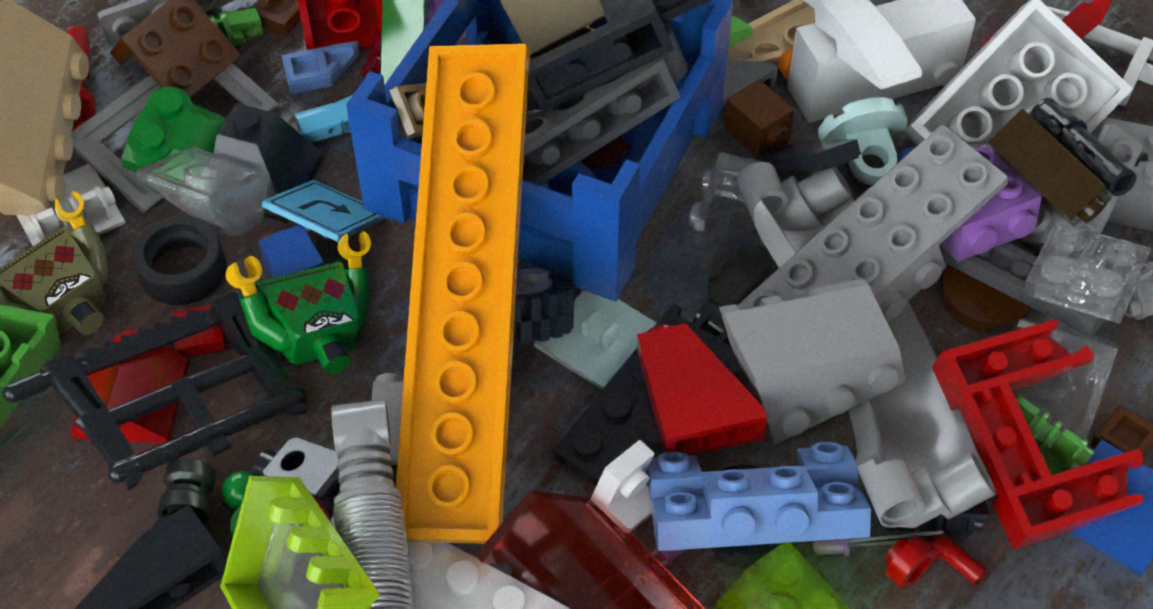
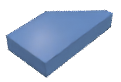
(319, 66)

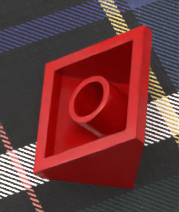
(135, 379)

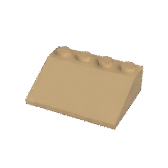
(37, 109)

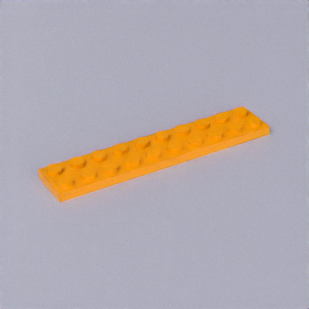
(463, 294)

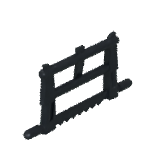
(102, 425)

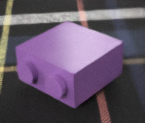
(1001, 220)

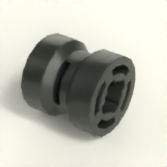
(189, 484)

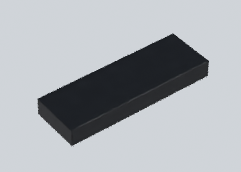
(813, 155)

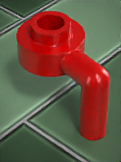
(912, 559)

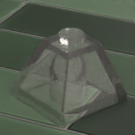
(210, 189)
(1076, 393)

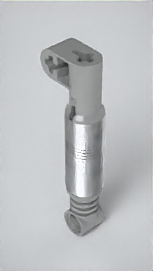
(368, 505)

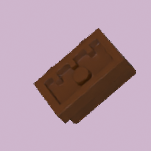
(178, 47)

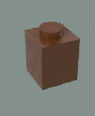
(759, 118)

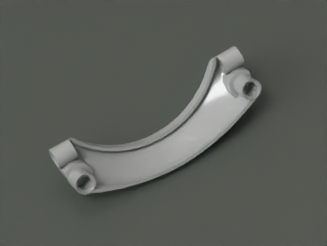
(908, 440)

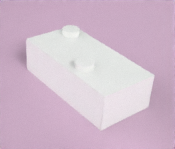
(932, 31)

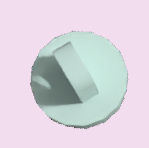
(875, 125)

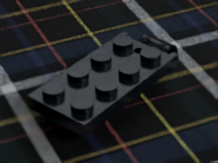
(623, 407)

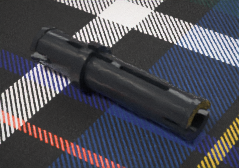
(1111, 172)

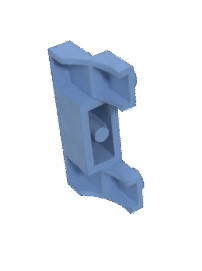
(757, 505)

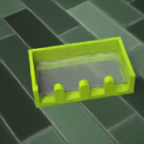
(290, 553)

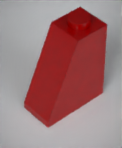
(695, 395)

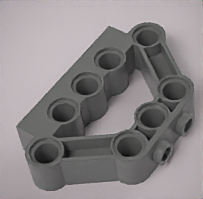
(598, 116)

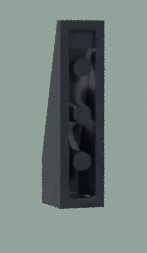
(161, 567)

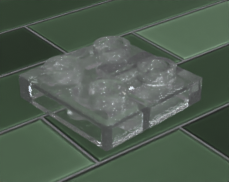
(1087, 272)

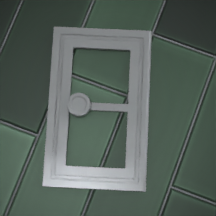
(90, 135)

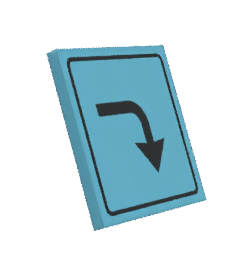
(322, 210)

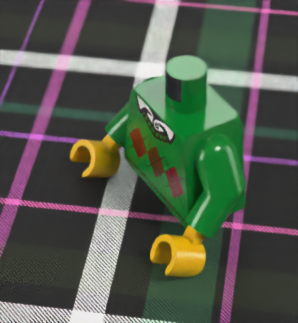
(311, 310)

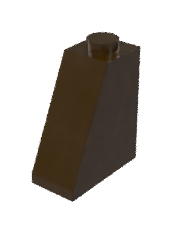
(1050, 169)

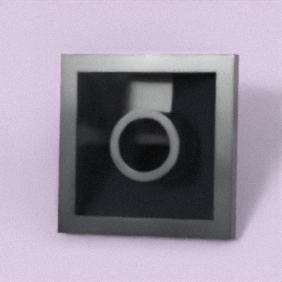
(269, 145)

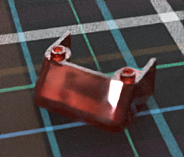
(581, 556)

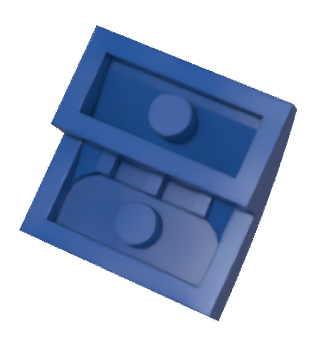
(1128, 534)

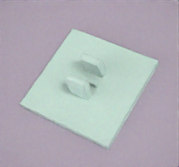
(600, 339)

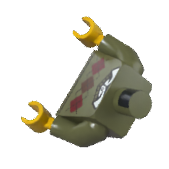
(61, 275)

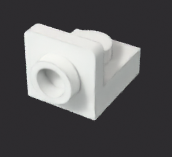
(623, 488)

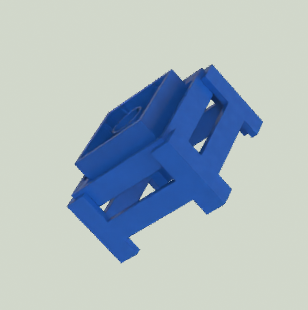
(583, 217)

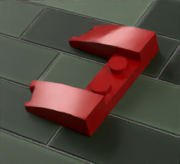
(1030, 500)

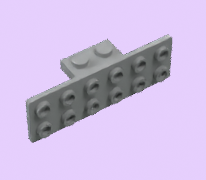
(894, 227)

